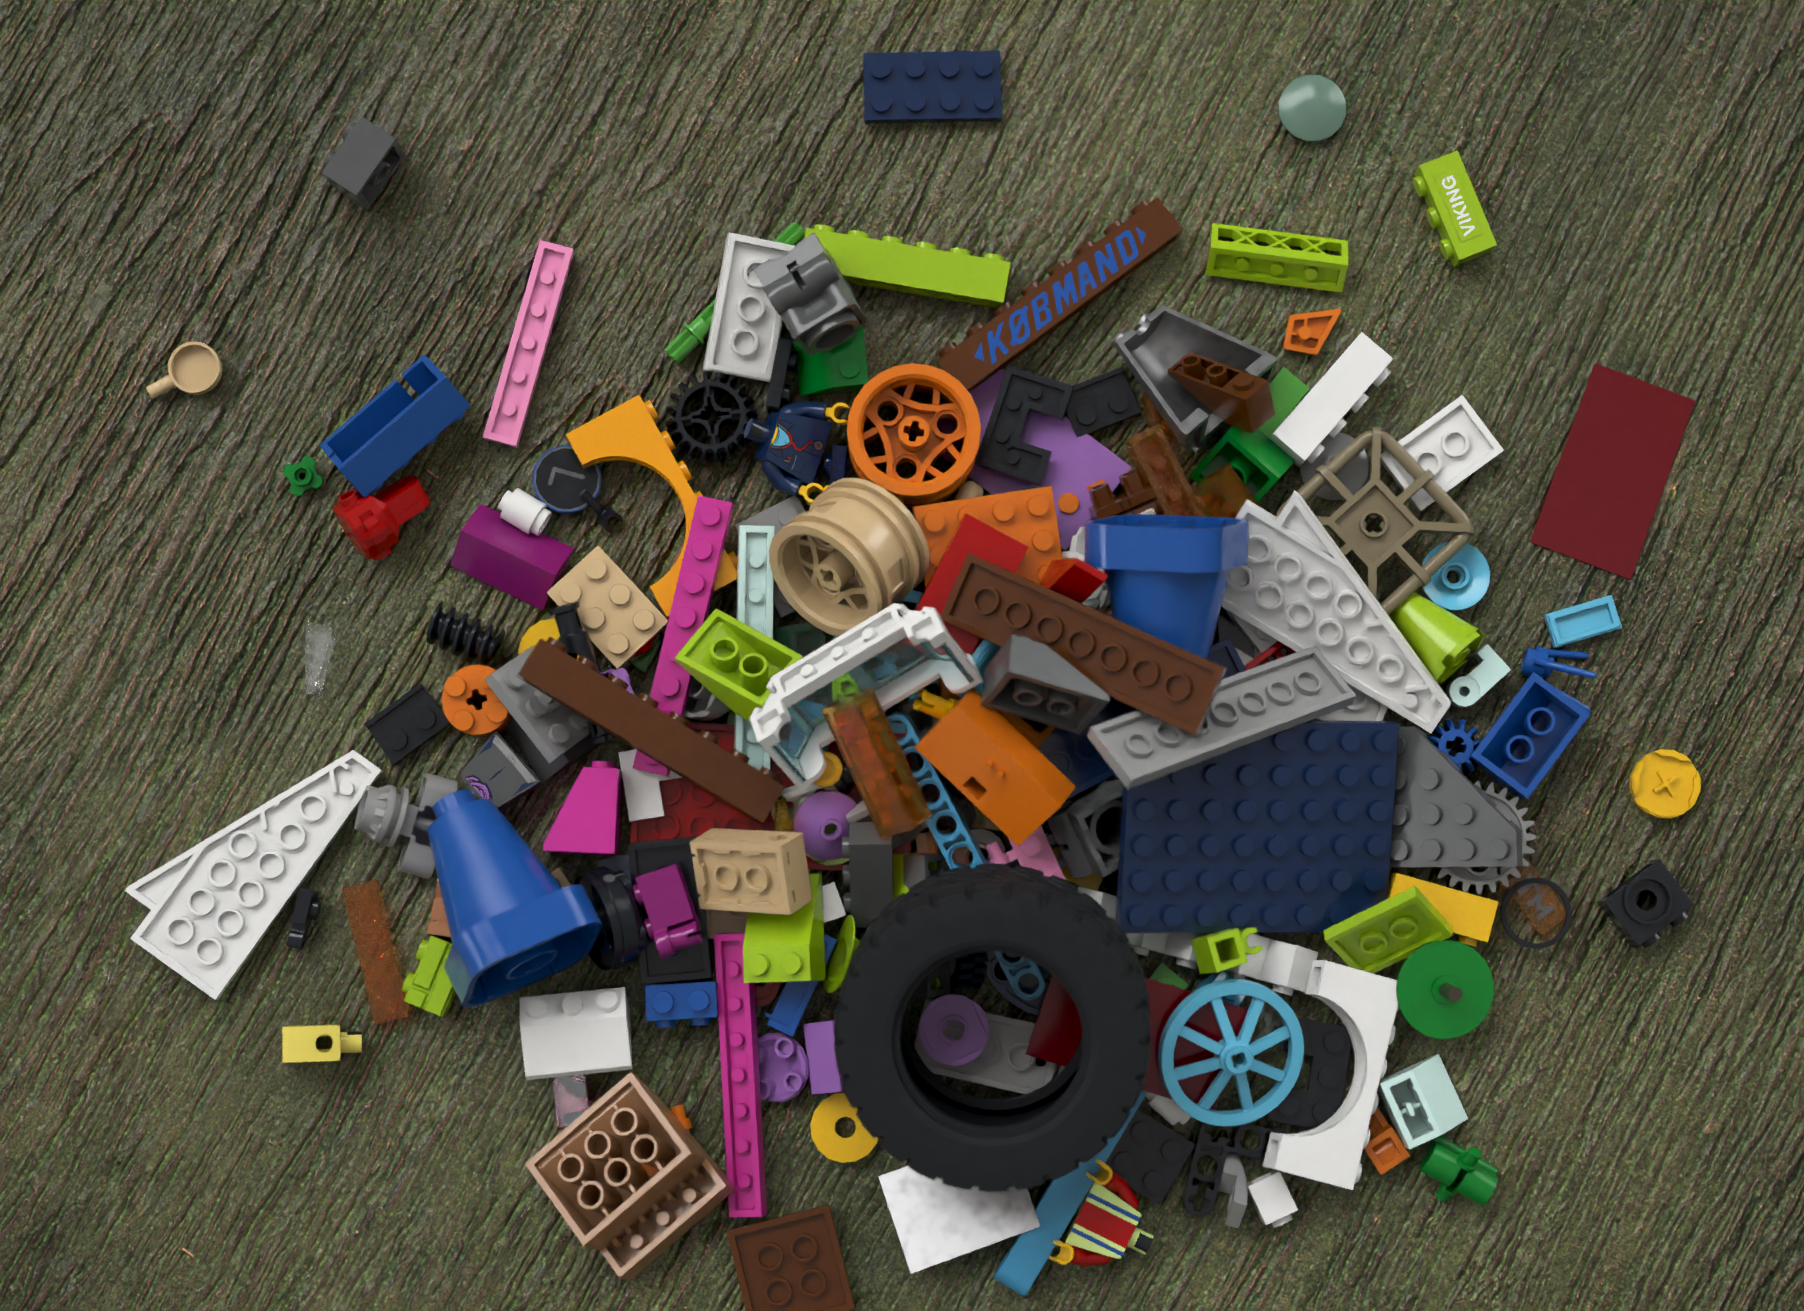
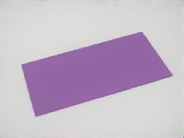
(1072, 467)

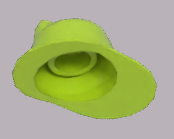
(841, 956)

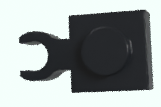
(306, 908)

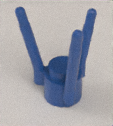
(1541, 663)

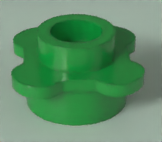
(312, 479)

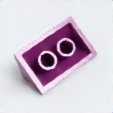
(510, 558)

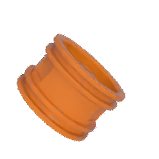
(918, 418)

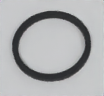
(1567, 908)

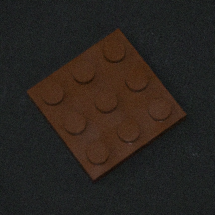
(791, 1263)

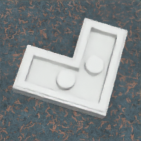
(642, 789)

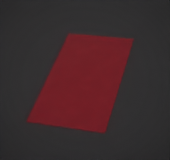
(1612, 471)
(1060, 1031)

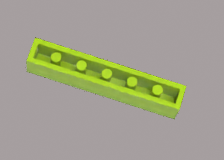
(916, 268)

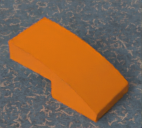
(1384, 1145)

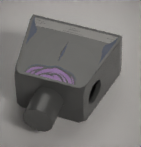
(499, 773)

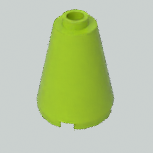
(1436, 635)

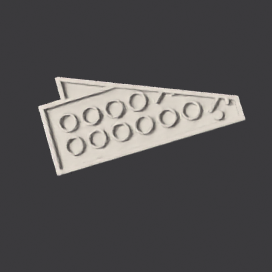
(1311, 596)
(231, 887)

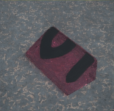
(571, 1098)

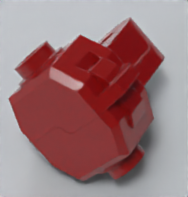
(375, 520)

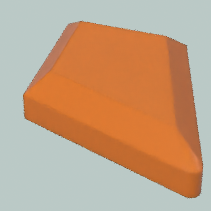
(1309, 331)

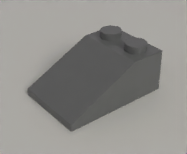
(1040, 686)

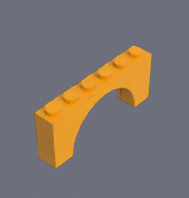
(632, 436)

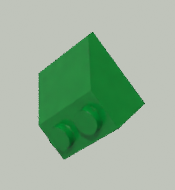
(835, 370)
(1252, 457)

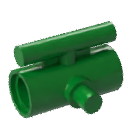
(1459, 1171)

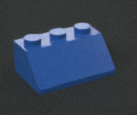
(1529, 737)

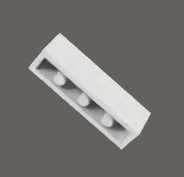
(1331, 398)

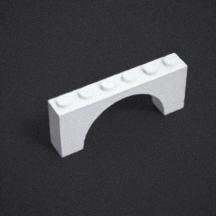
(1335, 1147)

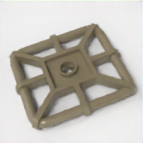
(1397, 522)

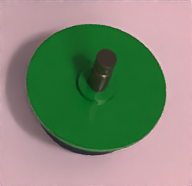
(1444, 989)

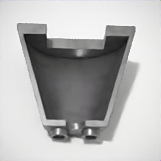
(1159, 344)

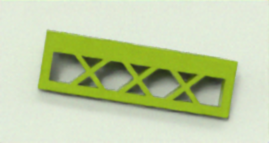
(1277, 262)

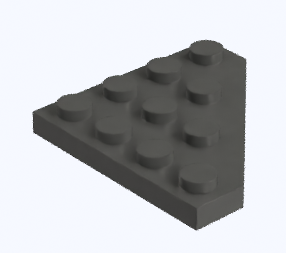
(1442, 815)

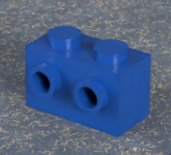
(681, 1001)

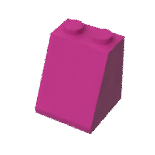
(590, 814)

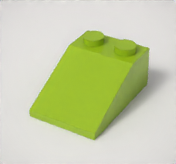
(734, 661)
(786, 945)

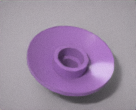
(815, 814)

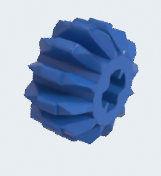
(1463, 738)

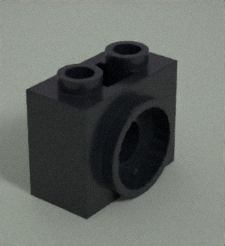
(1667, 904)

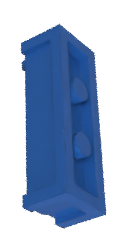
(796, 998)

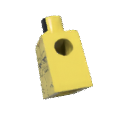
(300, 1041)

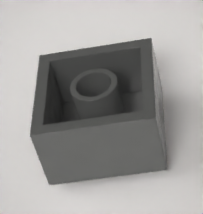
(363, 162)

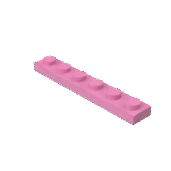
(528, 344)

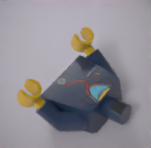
(794, 444)

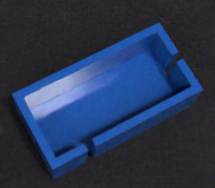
(394, 427)

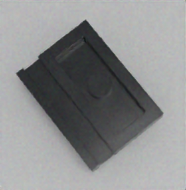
(1101, 403)
(407, 724)

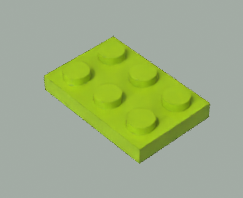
(1388, 931)

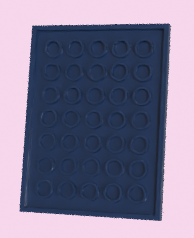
(1263, 834)

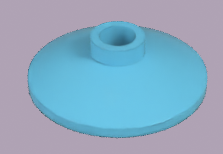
(1472, 582)

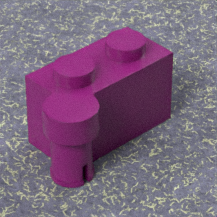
(669, 909)

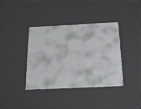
(947, 1221)

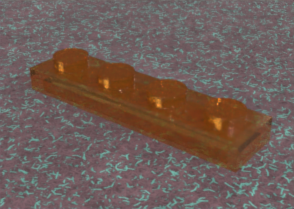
(376, 951)

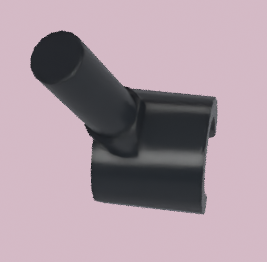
(603, 513)

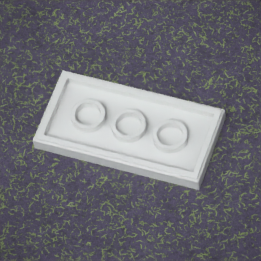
(743, 319)

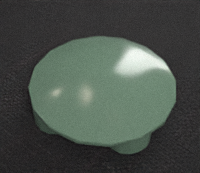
(1312, 108)

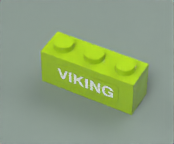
(1454, 209)

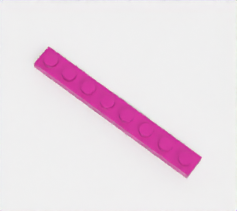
(688, 610)
(740, 1079)

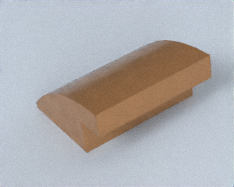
(606, 1194)

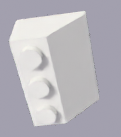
(575, 1033)

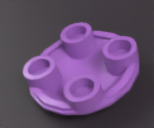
(781, 1067)

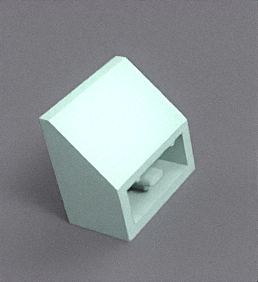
(1421, 1102)

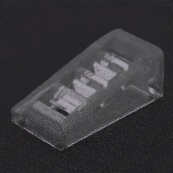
(318, 653)

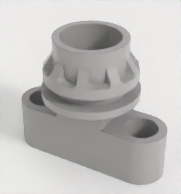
(387, 814)

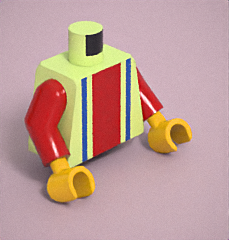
(1103, 1223)

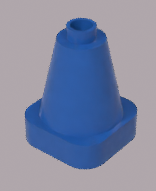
(1168, 571)
(502, 904)

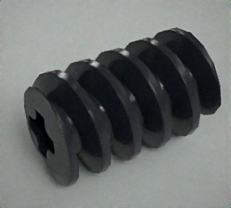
(463, 636)

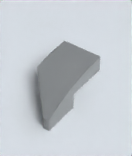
(1234, 1183)

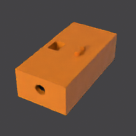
(995, 767)

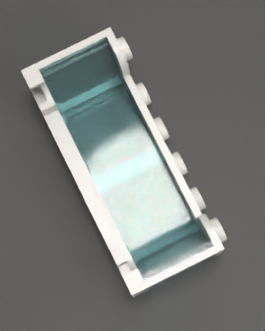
(890, 651)

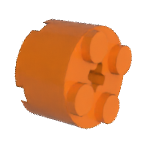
(458, 708)

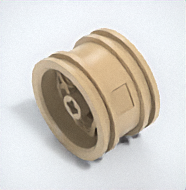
(848, 555)

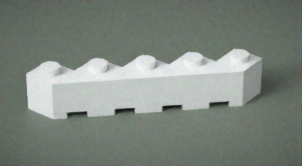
(1278, 963)

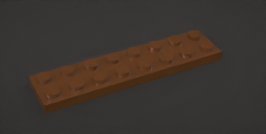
(1107, 651)

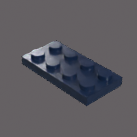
(932, 87)

